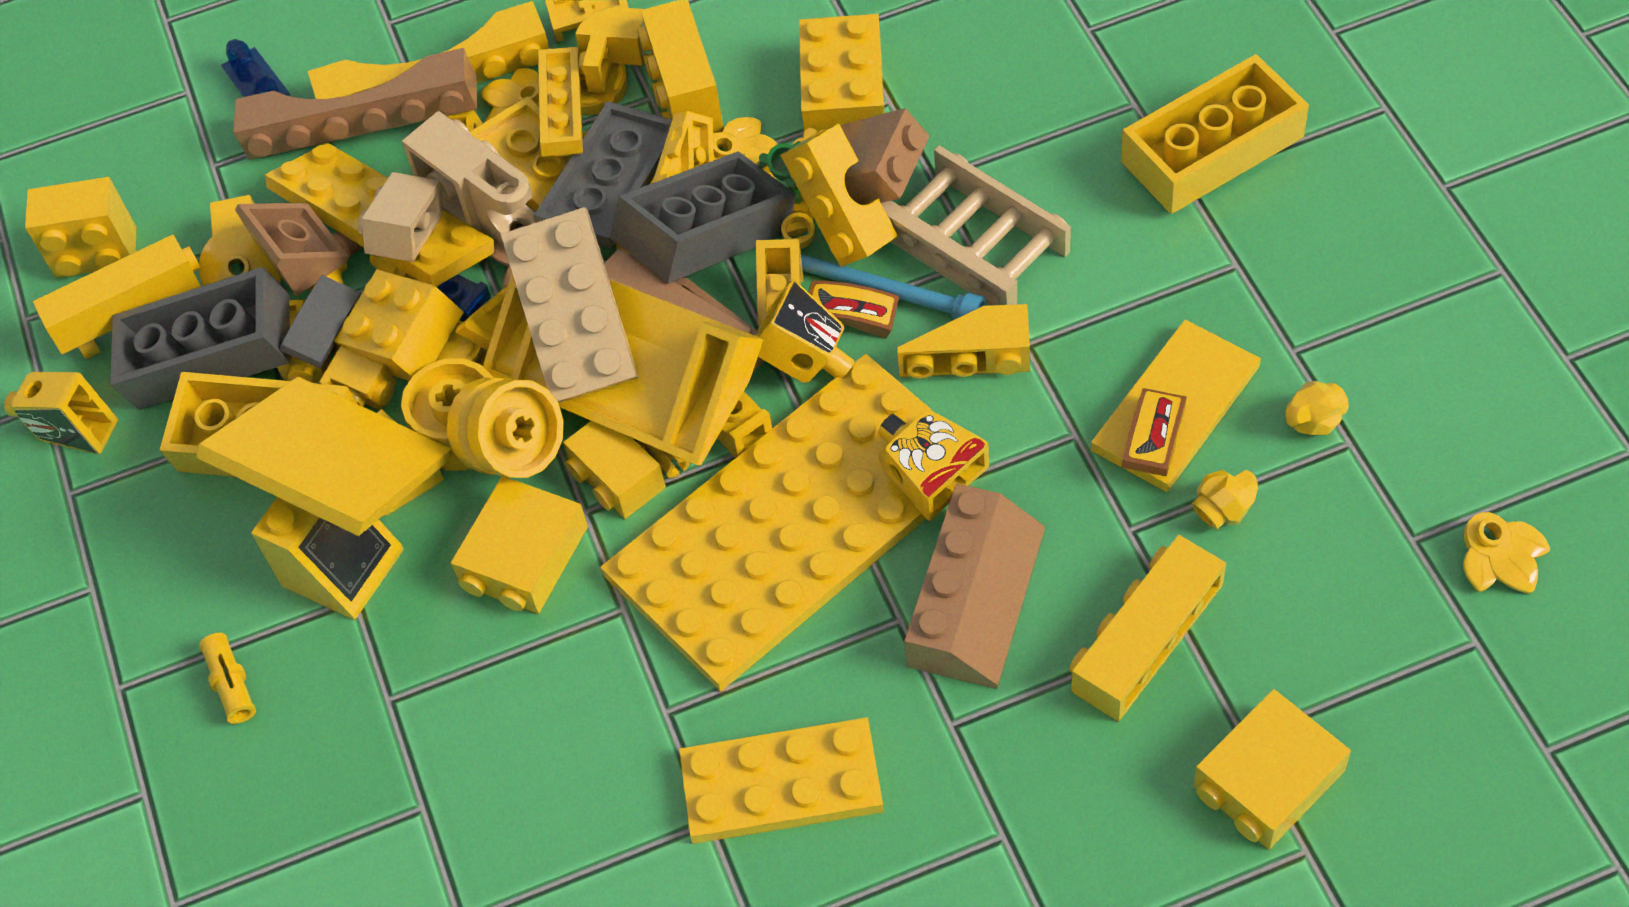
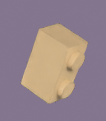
(401, 216)

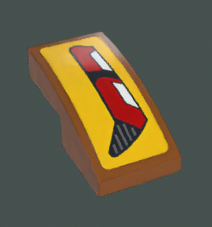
(857, 305)
(1154, 432)

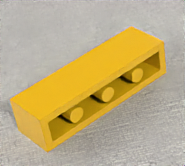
(1146, 627)

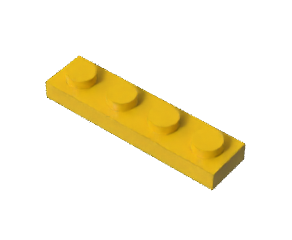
(560, 102)

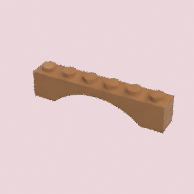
(283, 123)

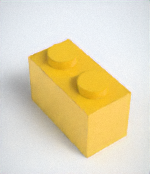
(615, 467)

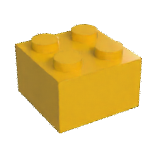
(79, 226)
(399, 323)

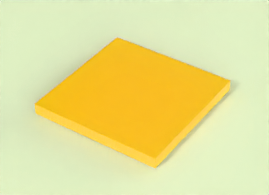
(325, 455)

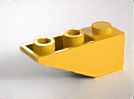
(976, 343)

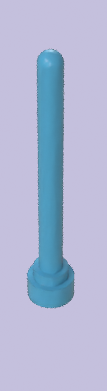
(955, 306)

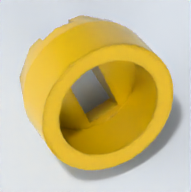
(798, 224)

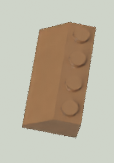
(974, 588)

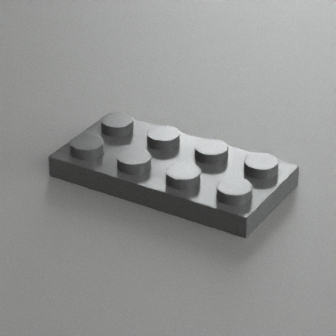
(616, 158)

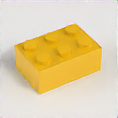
(678, 62)
(840, 70)

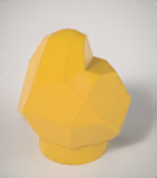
(1316, 408)
(1225, 497)

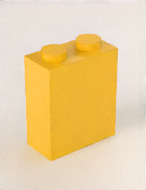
(519, 545)
(1270, 769)

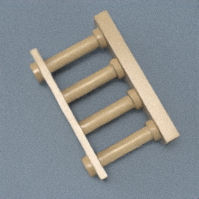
(965, 264)

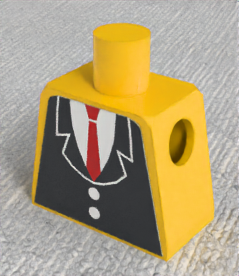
(802, 336)
(62, 410)

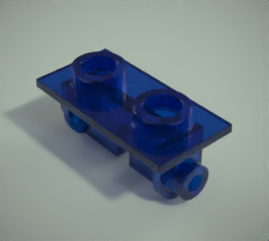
(250, 70)

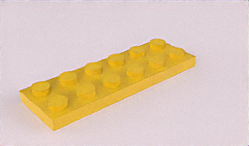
(343, 187)

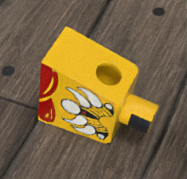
(931, 458)

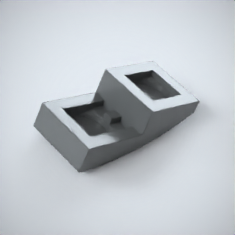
(319, 321)

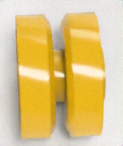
(431, 395)
(505, 427)

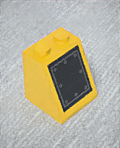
(325, 559)

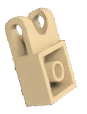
(472, 176)

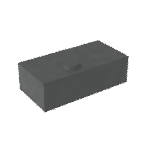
(701, 216)
(212, 329)

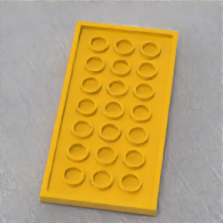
(775, 529)

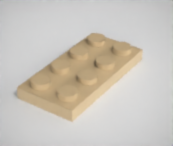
(569, 305)

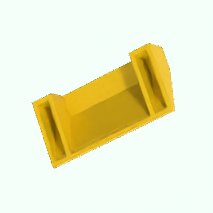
(685, 367)

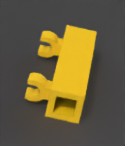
(87, 306)

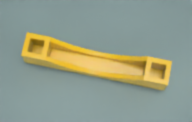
(498, 48)

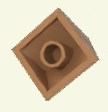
(293, 241)

